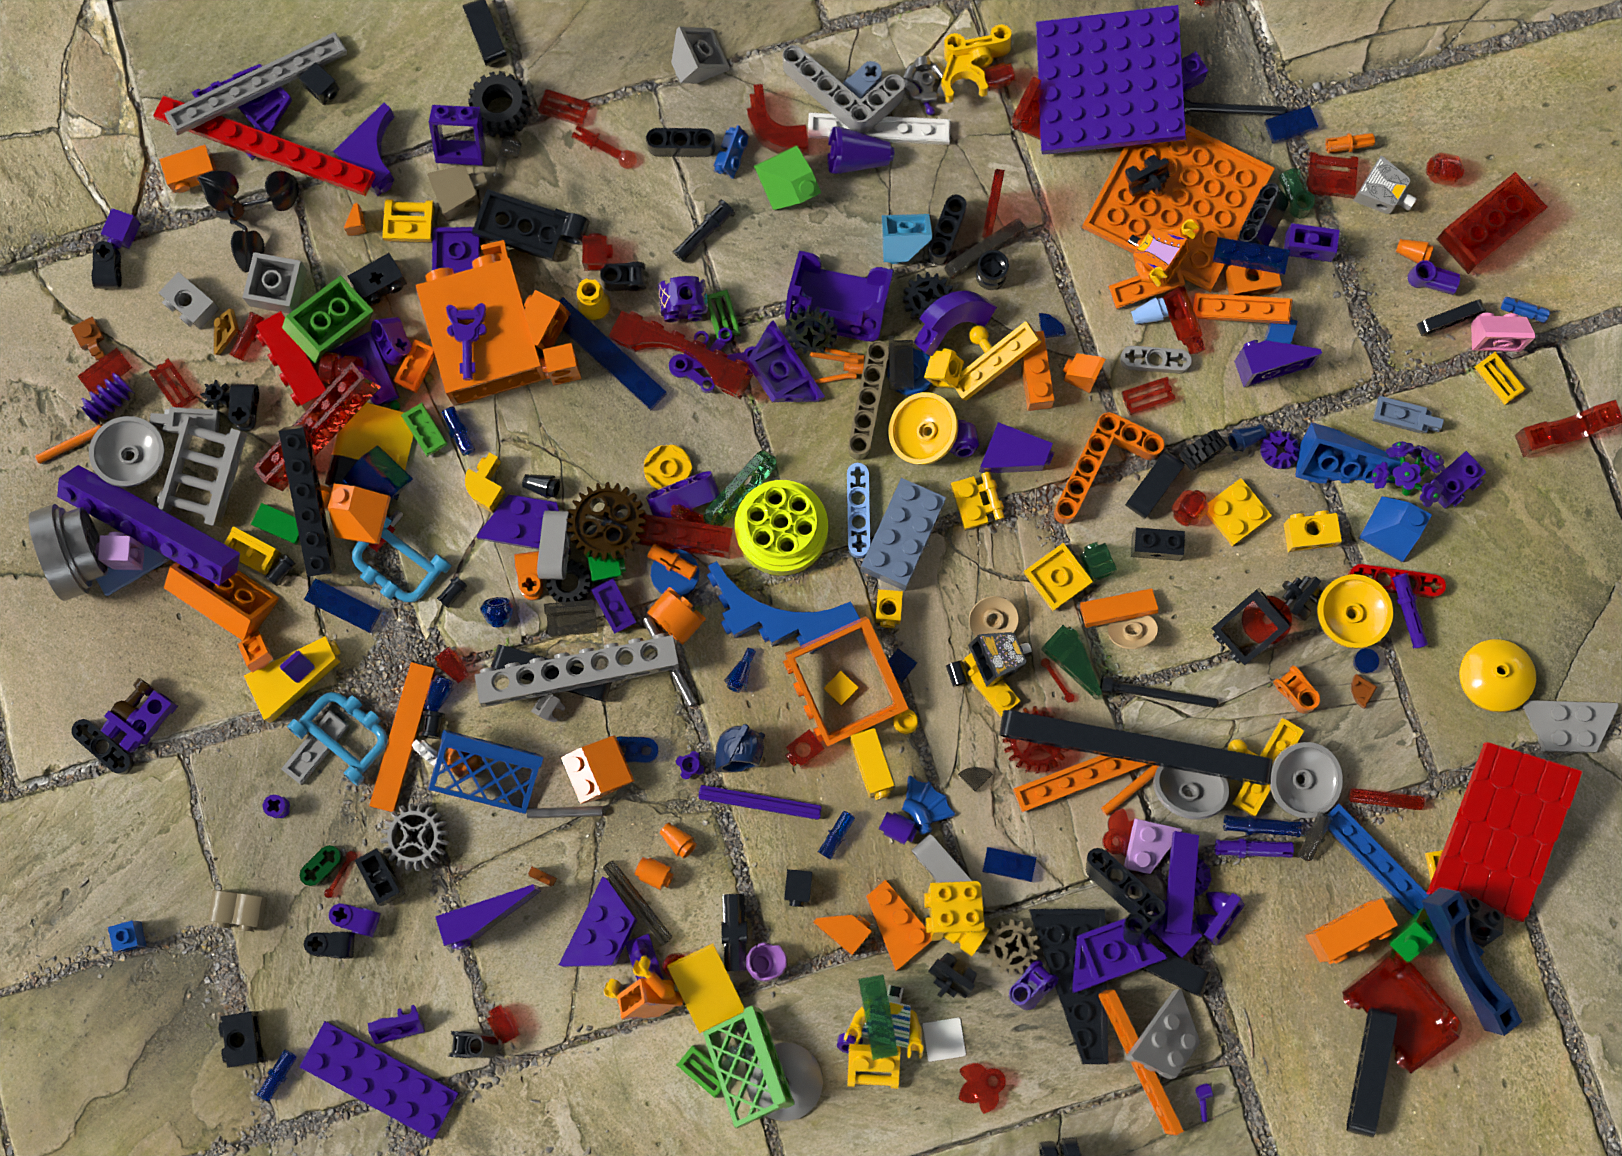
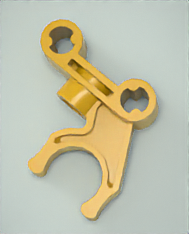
(968, 57)

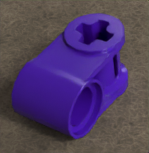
(390, 336)
(358, 919)
(1034, 985)

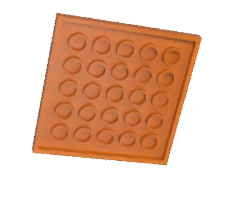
(1205, 184)

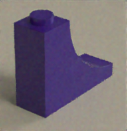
(364, 148)

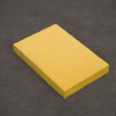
(706, 988)

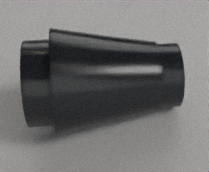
(543, 485)

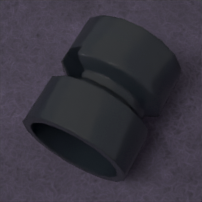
(992, 270)

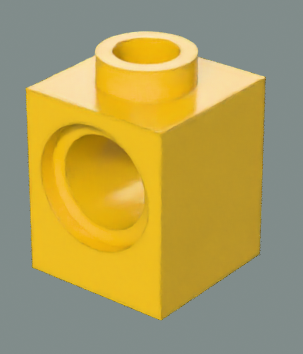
(944, 369)
(888, 597)

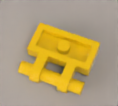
(970, 504)

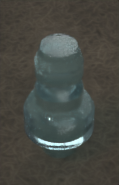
(727, 1063)

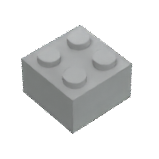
(274, 283)

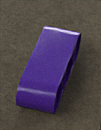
(687, 492)

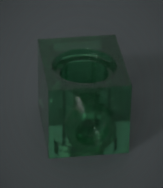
(1097, 561)

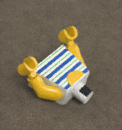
(905, 1023)

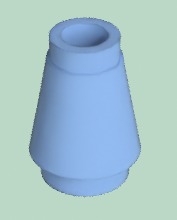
(1150, 312)

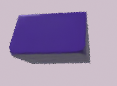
(297, 666)

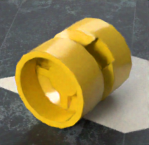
(968, 941)

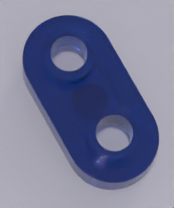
(634, 749)

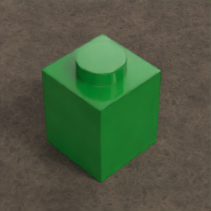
(604, 571)

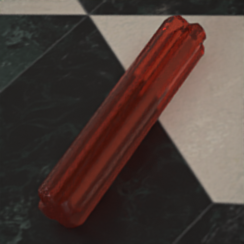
(1386, 799)

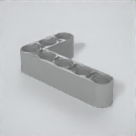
(840, 94)

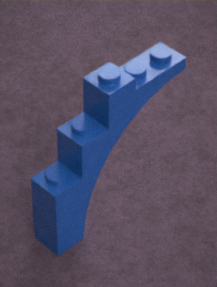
(776, 624)

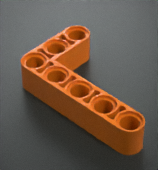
(1095, 458)

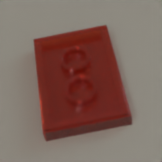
(993, 203)

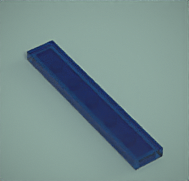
(612, 358)

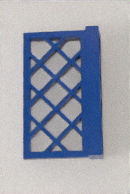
(490, 750)

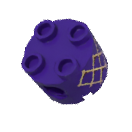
(683, 299)

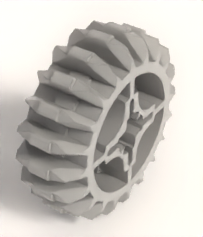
(400, 821)

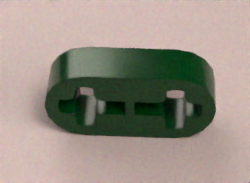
(325, 870)

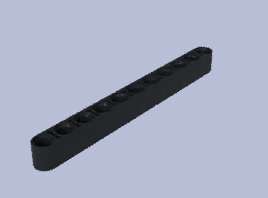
(1135, 747)

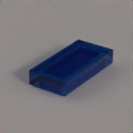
(1291, 124)

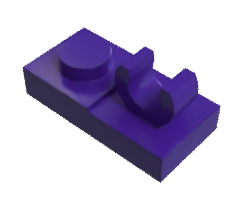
(613, 605)
(398, 1027)

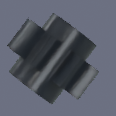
(212, 391)

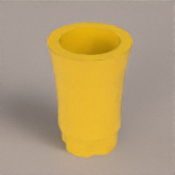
(593, 306)

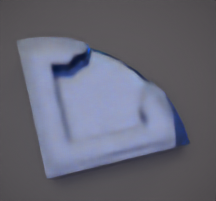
(1051, 326)

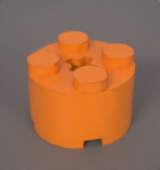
(676, 615)

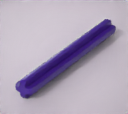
(760, 802)

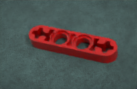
(1426, 592)

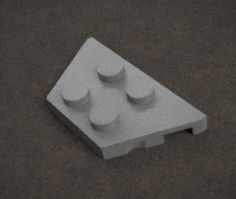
(1569, 725)
(1167, 1039)

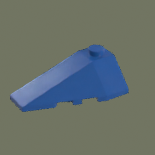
(1338, 457)

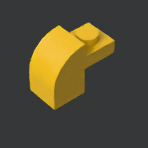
(479, 486)

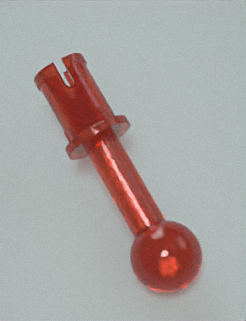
(626, 158)

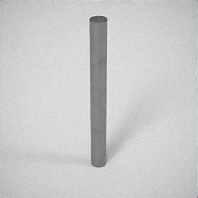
(676, 674)

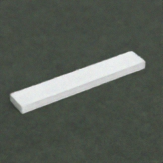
(888, 129)

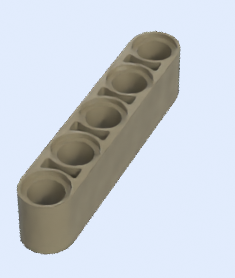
(871, 389)

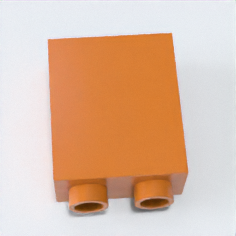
(502, 356)

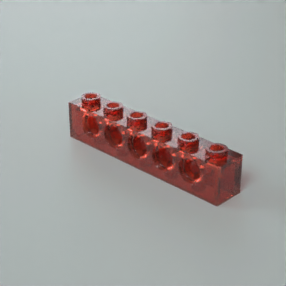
(325, 420)

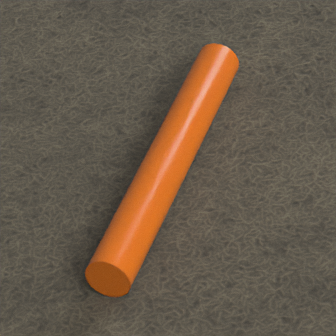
(67, 445)
(1129, 790)

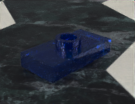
(1009, 864)

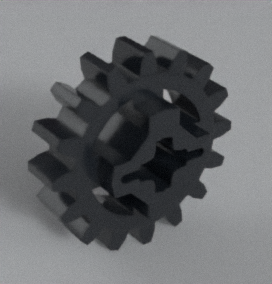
(920, 294)
(811, 329)

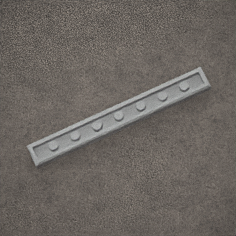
(254, 84)

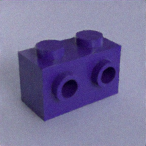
(1457, 478)

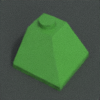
(787, 179)

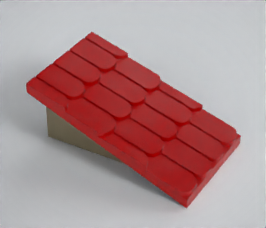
(1506, 829)

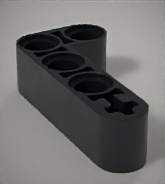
(1101, 869)

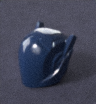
(739, 749)

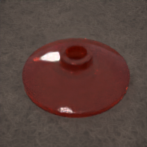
(1256, 627)

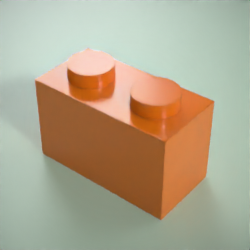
(184, 168)

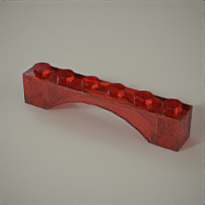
(638, 335)

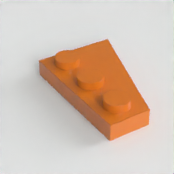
(898, 925)

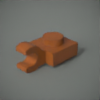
(88, 336)

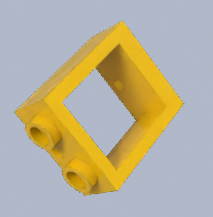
(872, 764)

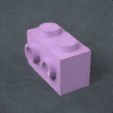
(120, 552)

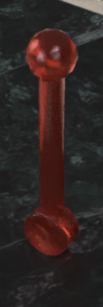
(1069, 697)
(351, 856)

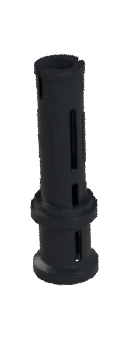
(711, 223)

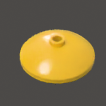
(910, 426)
(1368, 602)
(1489, 688)

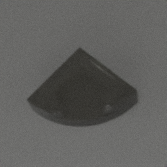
(975, 777)

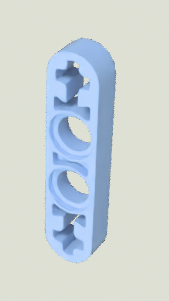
(858, 510)

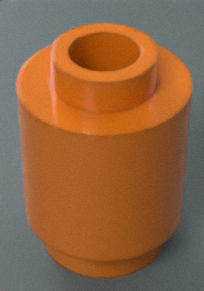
(654, 873)

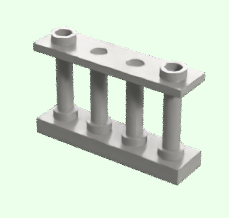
(219, 488)

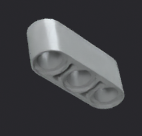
(554, 545)
(938, 861)

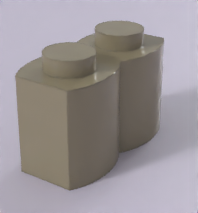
(237, 909)

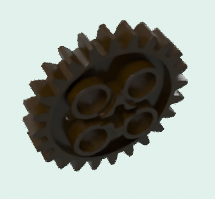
(599, 541)

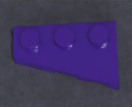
(368, 350)

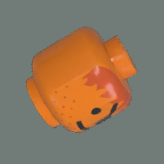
(460, 770)

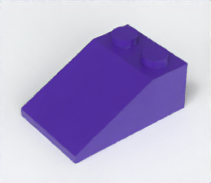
(1271, 360)

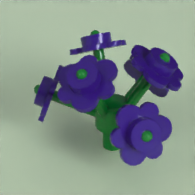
(1410, 475)

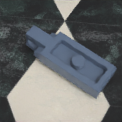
(1405, 416)

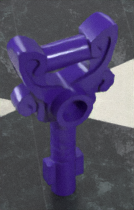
(467, 334)

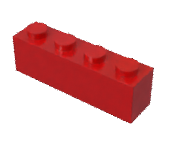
(292, 360)

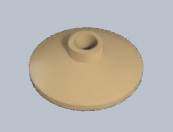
(1005, 620)
(1133, 632)

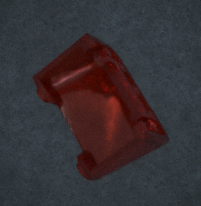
(1423, 1018)

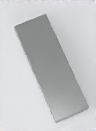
(313, 751)

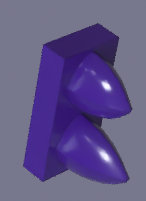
(1228, 909)
(643, 947)

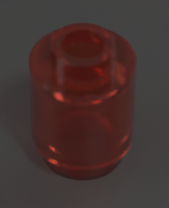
(999, 76)
(503, 1023)

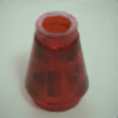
(451, 664)

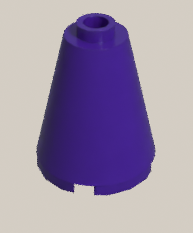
(856, 151)

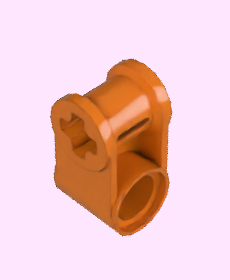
(527, 573)
(1297, 688)

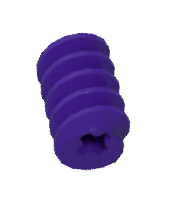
(106, 398)

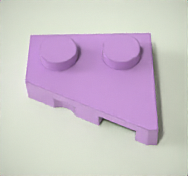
(1148, 845)

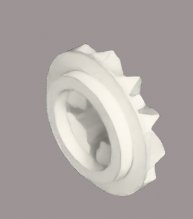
(426, 751)

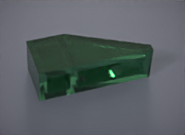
(1069, 654)
(877, 1017)

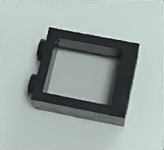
(1272, 613)

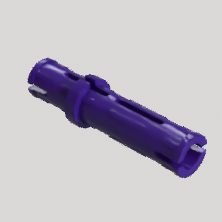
(1409, 607)
(1253, 848)

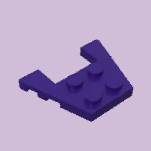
(262, 111)

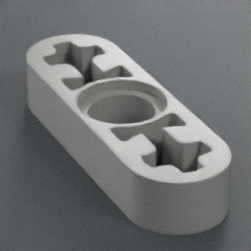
(1147, 366)

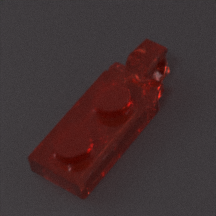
(1184, 320)

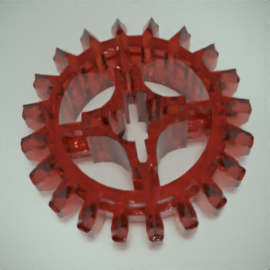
(1024, 757)

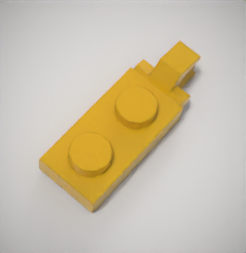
(997, 695)

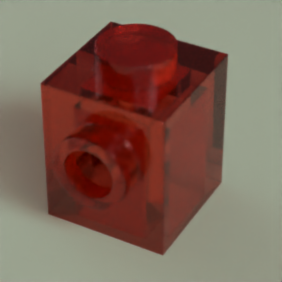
(596, 252)

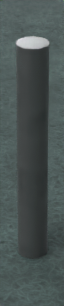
(564, 812)

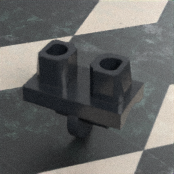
(1149, 178)
(1298, 594)
(950, 980)

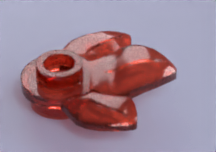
(1118, 827)
(977, 1086)

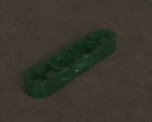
(738, 487)

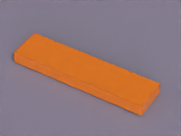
(1243, 308)

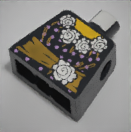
(998, 655)

